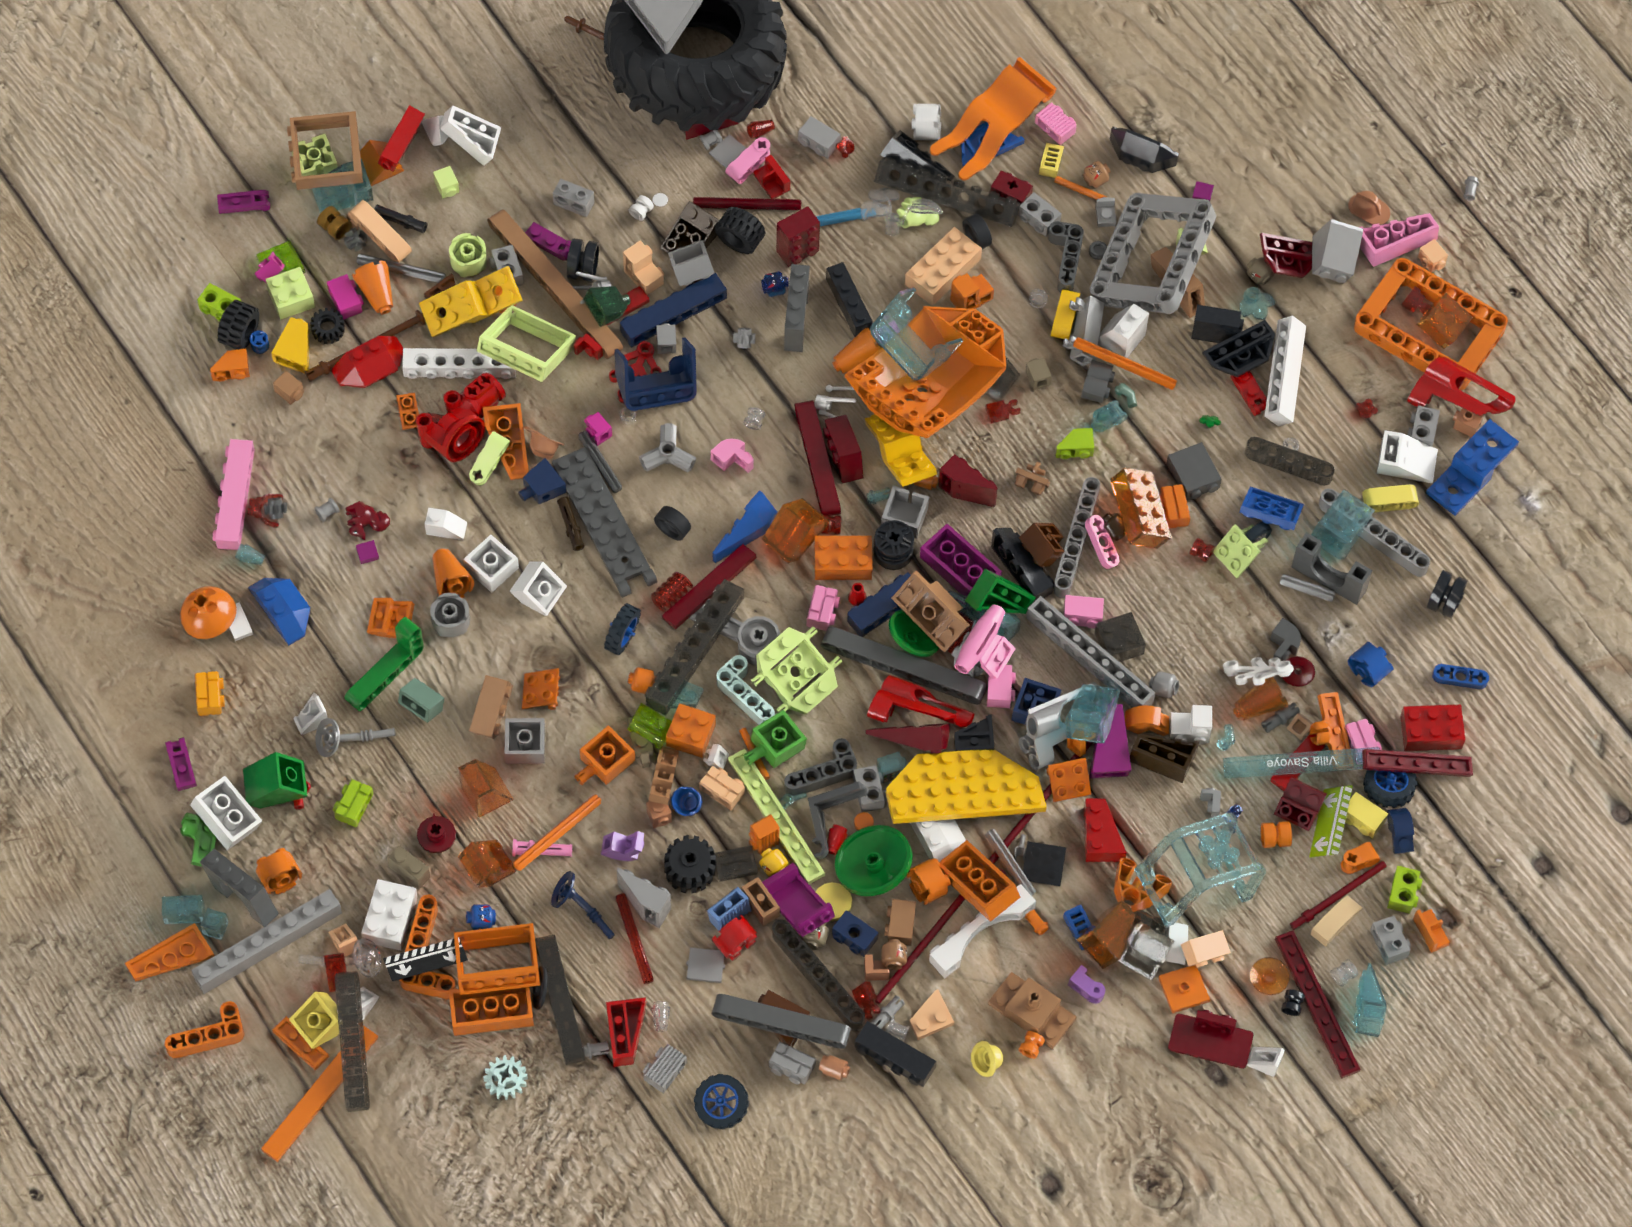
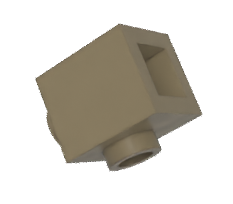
(1038, 373)

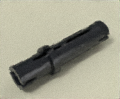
(404, 220)

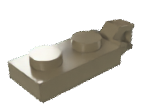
(642, 747)

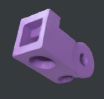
(1086, 987)

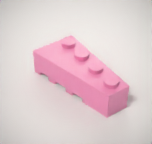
(1394, 239)

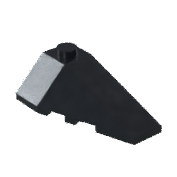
(905, 150)

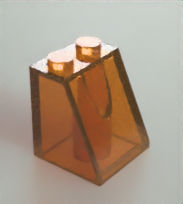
(794, 529)
(483, 787)
(1108, 934)

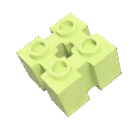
(316, 156)

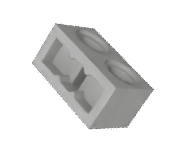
(573, 197)
(1042, 212)
(511, 261)
(1424, 428)
(873, 788)

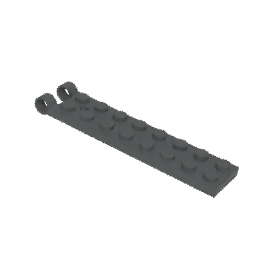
(603, 520)

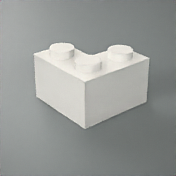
(1193, 725)

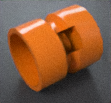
(1276, 834)

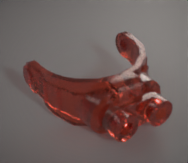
(256, 507)

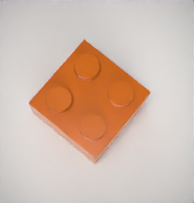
(690, 730)

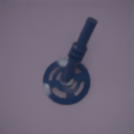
(566, 891)

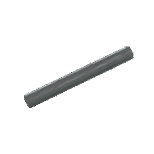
(403, 269)

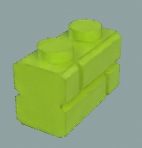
(353, 802)

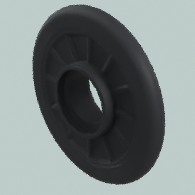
(539, 992)

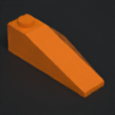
(508, 423)

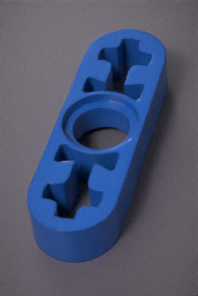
(1457, 669)

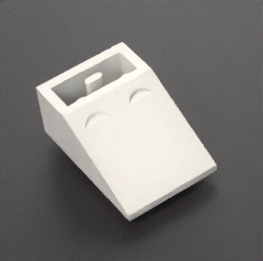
(1406, 457)

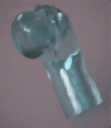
(1229, 739)

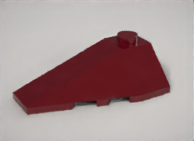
(925, 737)

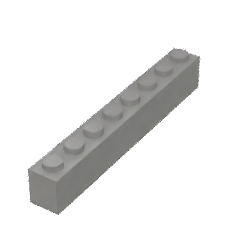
(266, 941)

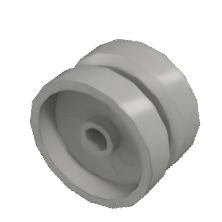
(754, 636)

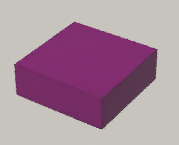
(1203, 191)
(367, 552)

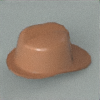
(1369, 208)
(542, 445)

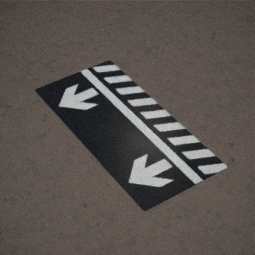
(423, 959)

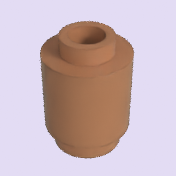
(834, 1067)

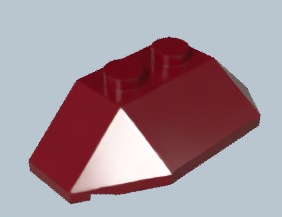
(1287, 255)

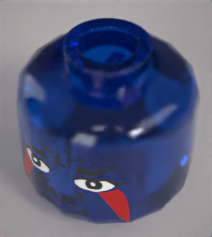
(774, 284)

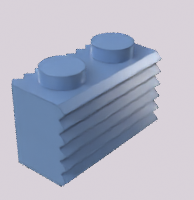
(728, 908)

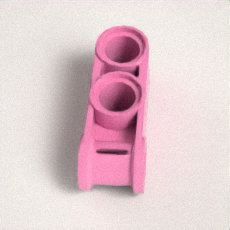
(749, 160)

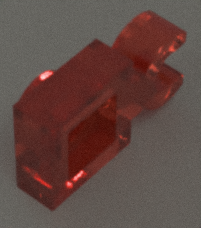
(1000, 411)
(865, 997)

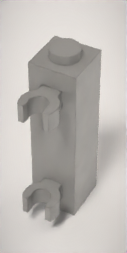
(1086, 327)

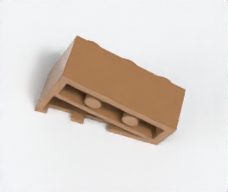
(491, 707)

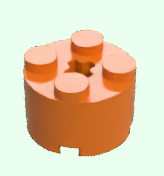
(278, 871)
(928, 881)

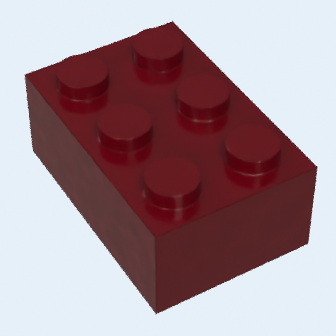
(798, 236)

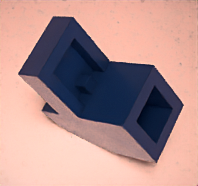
(1402, 830)

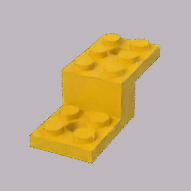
(470, 301)
(901, 452)

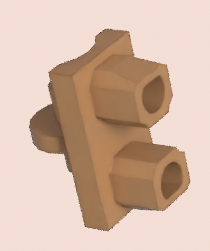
(1039, 482)

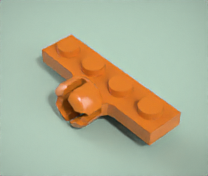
(1332, 728)

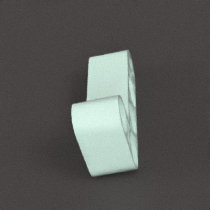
(748, 695)

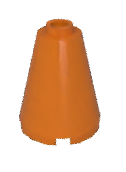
(375, 285)
(856, 351)
(450, 574)

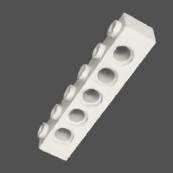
(450, 358)

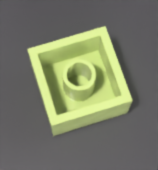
(290, 293)

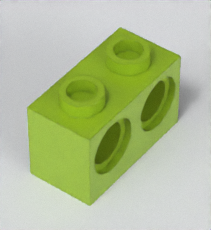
(221, 301)
(1402, 889)

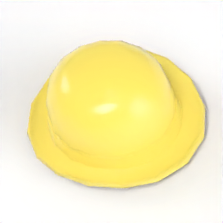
(986, 1058)

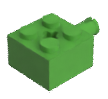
(776, 740)

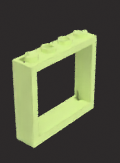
(517, 359)

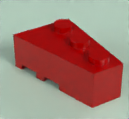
(1101, 833)
(625, 1026)

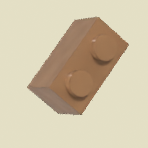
(761, 901)
(901, 921)

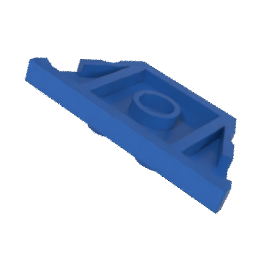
(972, 144)

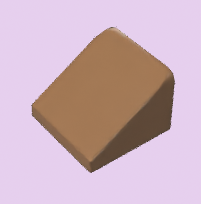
(1300, 726)

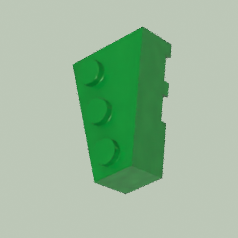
(997, 590)

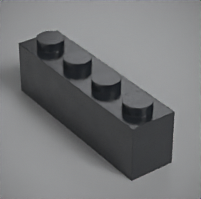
(848, 298)
(895, 1054)

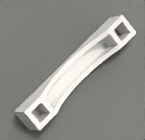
(948, 955)

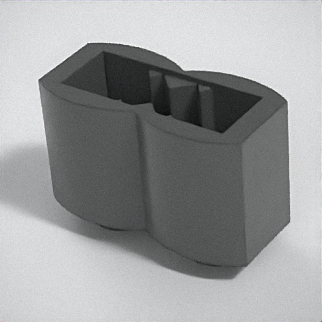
(1097, 381)

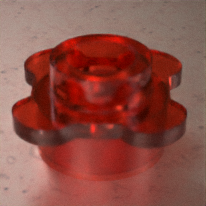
(848, 149)
(1364, 413)

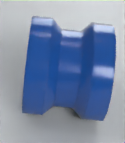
(259, 337)

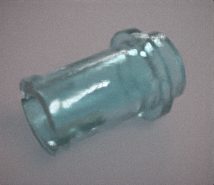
(878, 495)

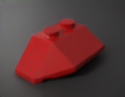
(369, 362)

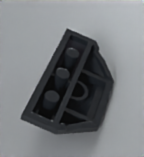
(1142, 151)
(1242, 351)

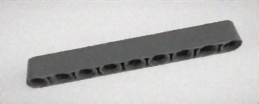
(904, 665)

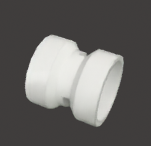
(641, 207)

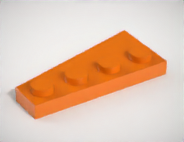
(173, 953)

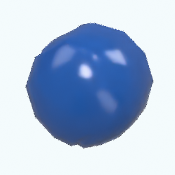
(686, 801)

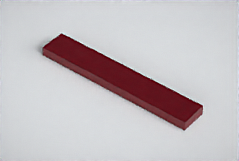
(704, 589)
(1417, 763)

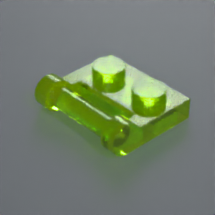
(652, 722)

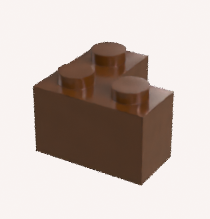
(1043, 543)

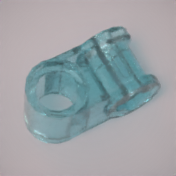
(1111, 416)

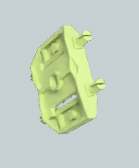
(807, 661)

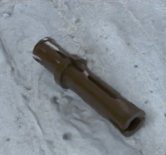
(576, 540)

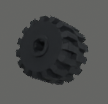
(695, 873)

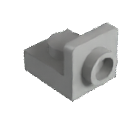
(1105, 212)
(1213, 797)

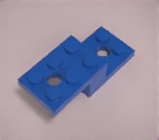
(1472, 467)

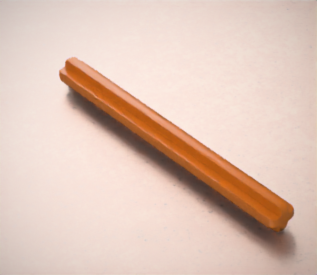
(1125, 363)
(557, 832)

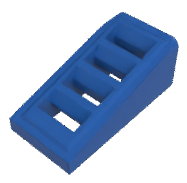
(1069, 914)

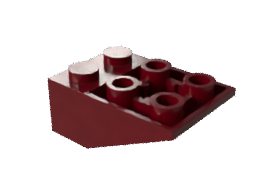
(966, 483)

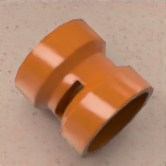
(1031, 1044)

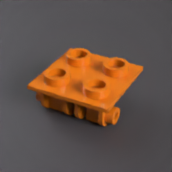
(541, 689)
(1069, 779)

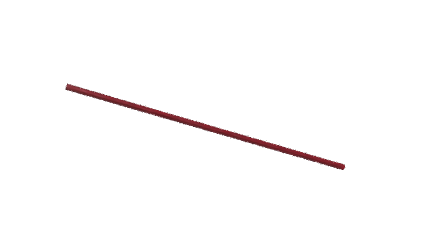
(958, 901)

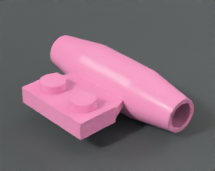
(986, 646)

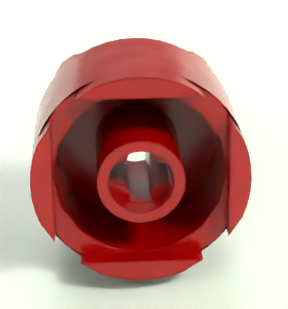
(735, 937)

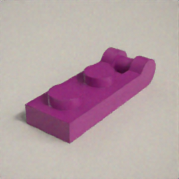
(243, 201)
(548, 241)
(181, 764)

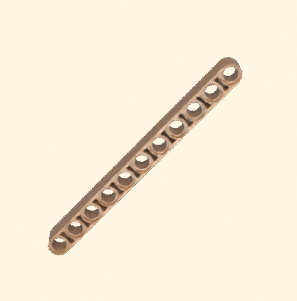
(553, 281)

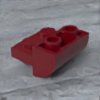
(1300, 804)

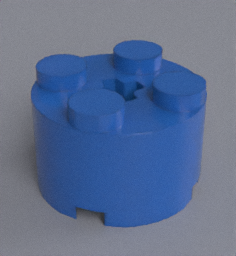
(1370, 664)

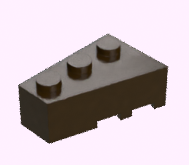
(1164, 756)

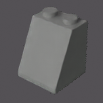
(1336, 250)

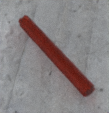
(634, 938)

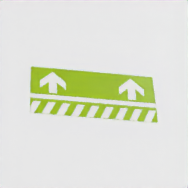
(1331, 822)

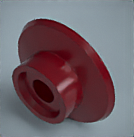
(1300, 677)

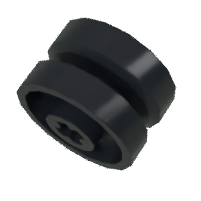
(582, 260)
(1448, 594)

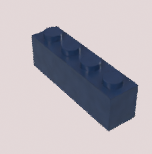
(876, 608)

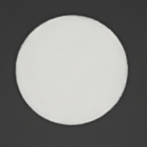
(660, 199)

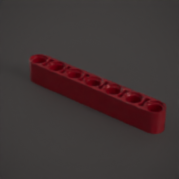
(817, 458)

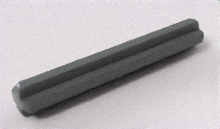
(600, 462)

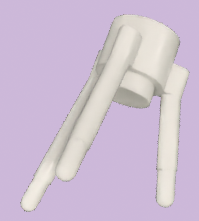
(824, 403)

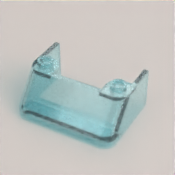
(904, 344)

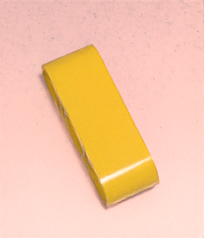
(1064, 315)

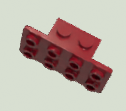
(1211, 1038)

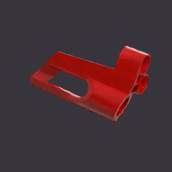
(1445, 378)
(907, 695)

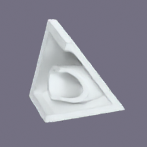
(433, 130)
(310, 715)

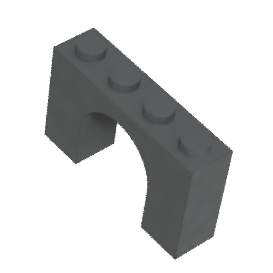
(796, 308)
(1311, 564)
(230, 878)

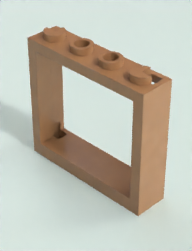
(319, 122)

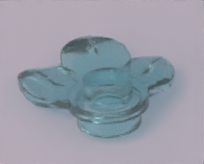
(1256, 306)

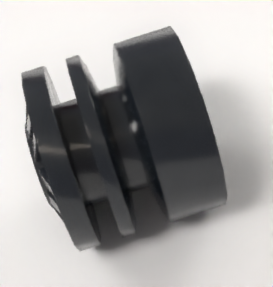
(893, 545)

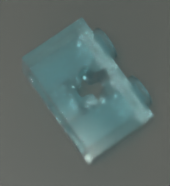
(183, 909)

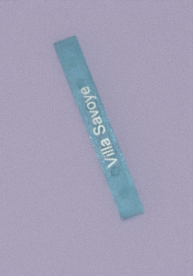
(1293, 763)

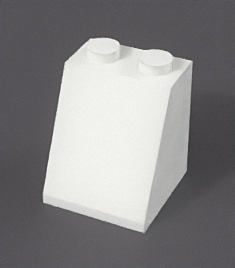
(1124, 331)

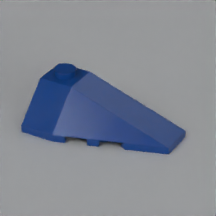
(753, 525)

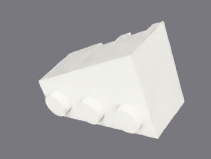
(471, 133)

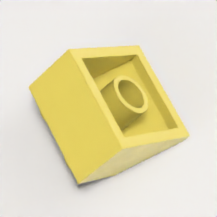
(317, 1019)

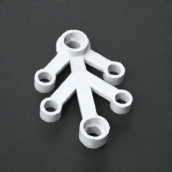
(1258, 671)

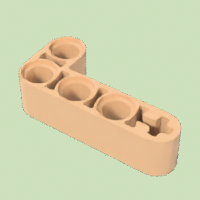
(388, 240)

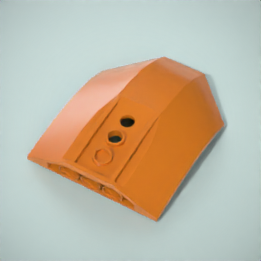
(949, 387)

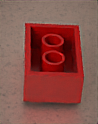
(1432, 727)

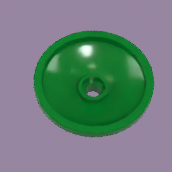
(910, 635)

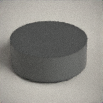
(1097, 250)

